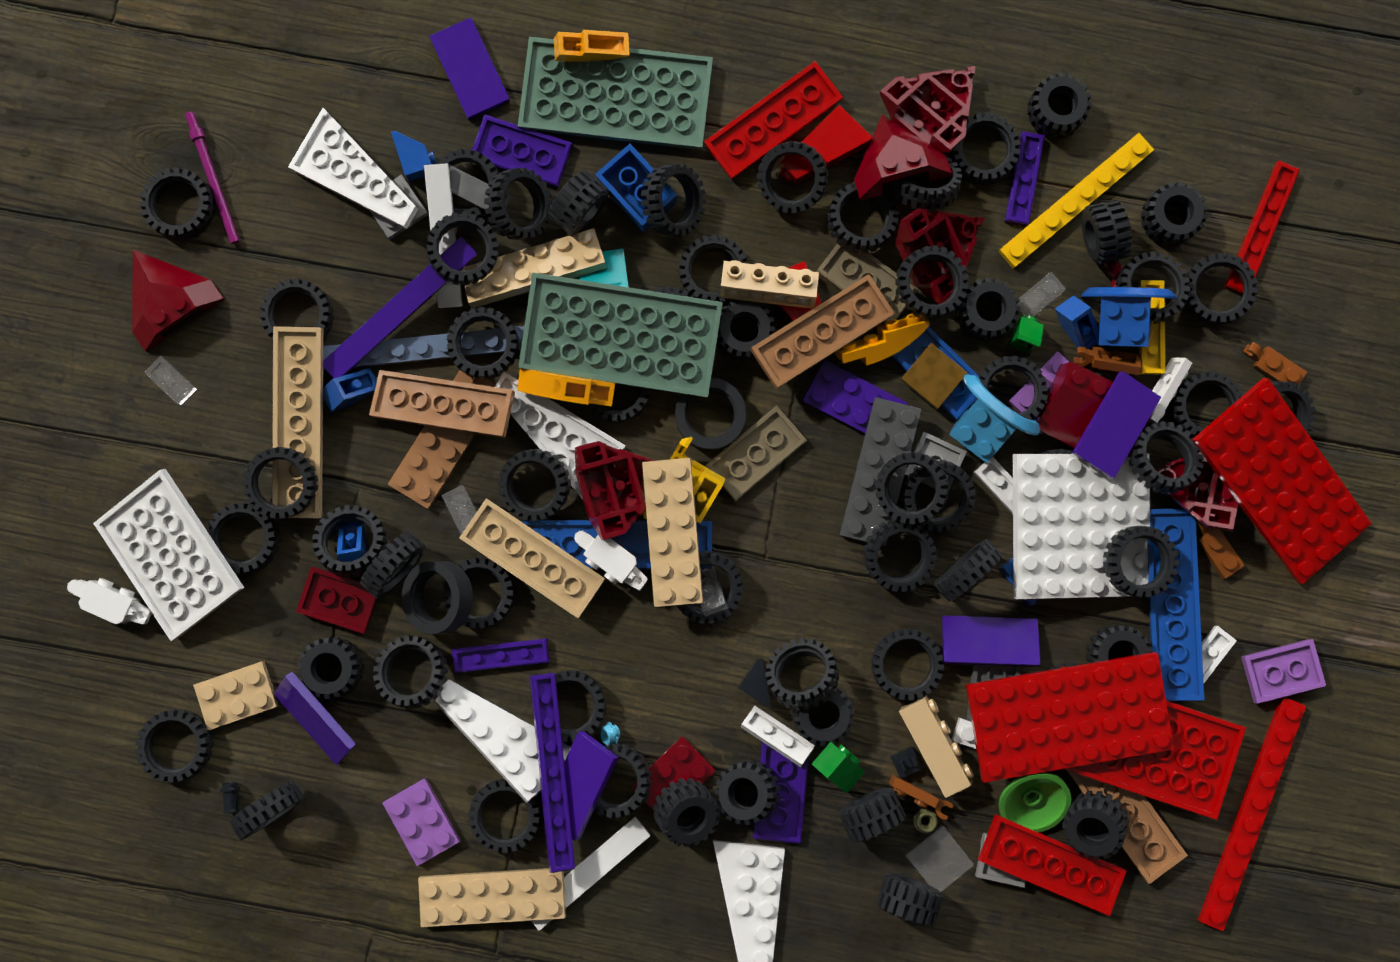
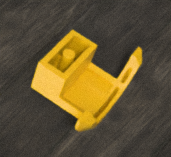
(705, 482)

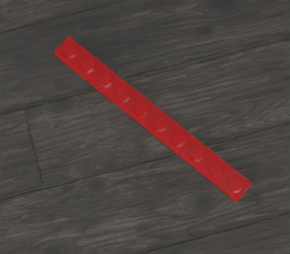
(1251, 813)

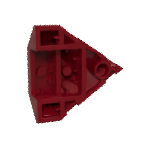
(932, 105)
(896, 155)
(942, 230)
(165, 297)
(610, 487)
(1204, 498)

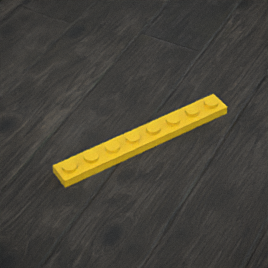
(1076, 200)

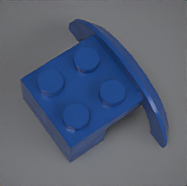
(1126, 314)

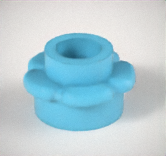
(609, 733)

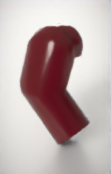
(1113, 269)

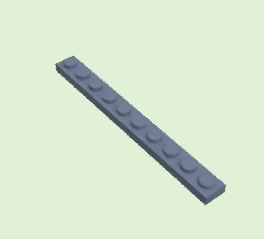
(432, 347)

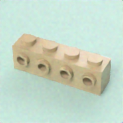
(769, 284)
(936, 746)

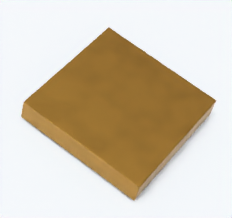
(933, 376)

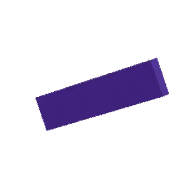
(1024, 179)
(500, 655)

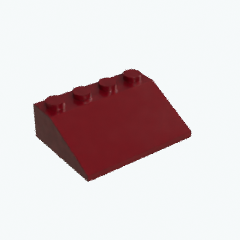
(1072, 403)

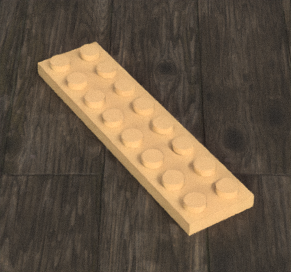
(297, 411)

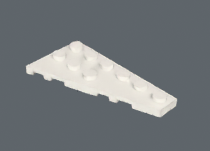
(341, 165)
(553, 426)
(498, 736)
(752, 894)

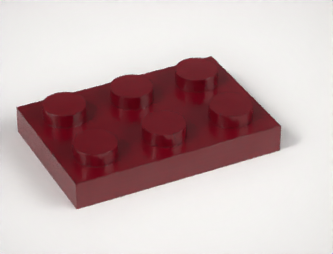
(336, 600)
(675, 763)

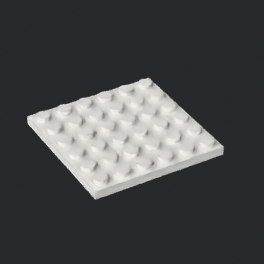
(1064, 522)

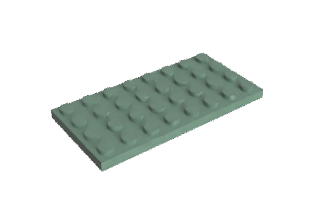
(627, 99)
(620, 334)

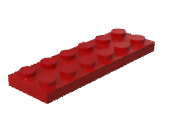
(773, 120)
(1051, 865)

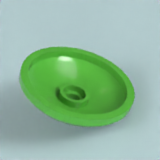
(1035, 801)

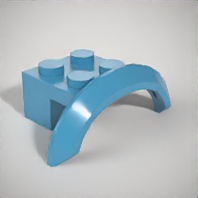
(988, 422)

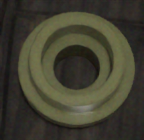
(932, 824)

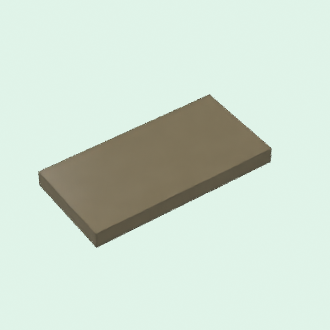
(845, 268)
(756, 452)

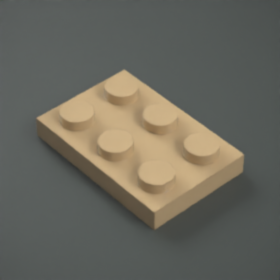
(236, 695)

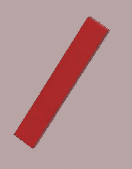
(1264, 221)

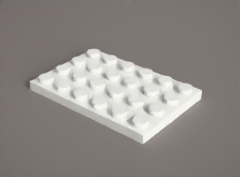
(168, 555)

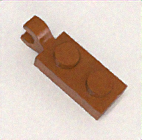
(1109, 360)
(1274, 364)
(1218, 550)
(921, 797)

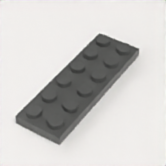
(888, 434)

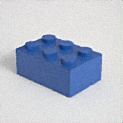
(625, 181)

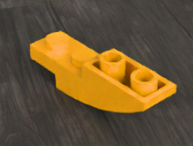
(891, 338)
(565, 387)

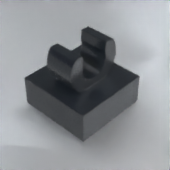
(906, 762)

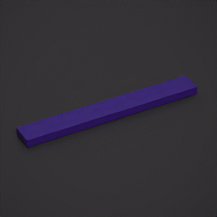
(396, 311)
(552, 772)

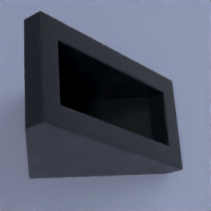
(755, 683)

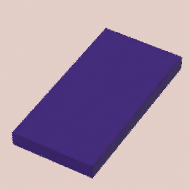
(469, 68)
(522, 148)
(1116, 425)
(990, 641)
(314, 718)
(586, 774)
(787, 819)

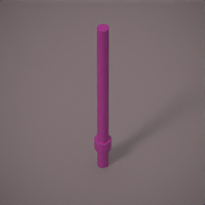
(198, 136)

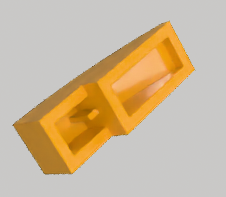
(590, 46)

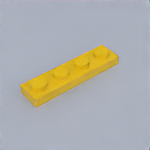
(1153, 357)

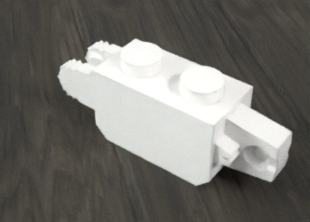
(612, 558)
(108, 602)

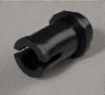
(230, 797)

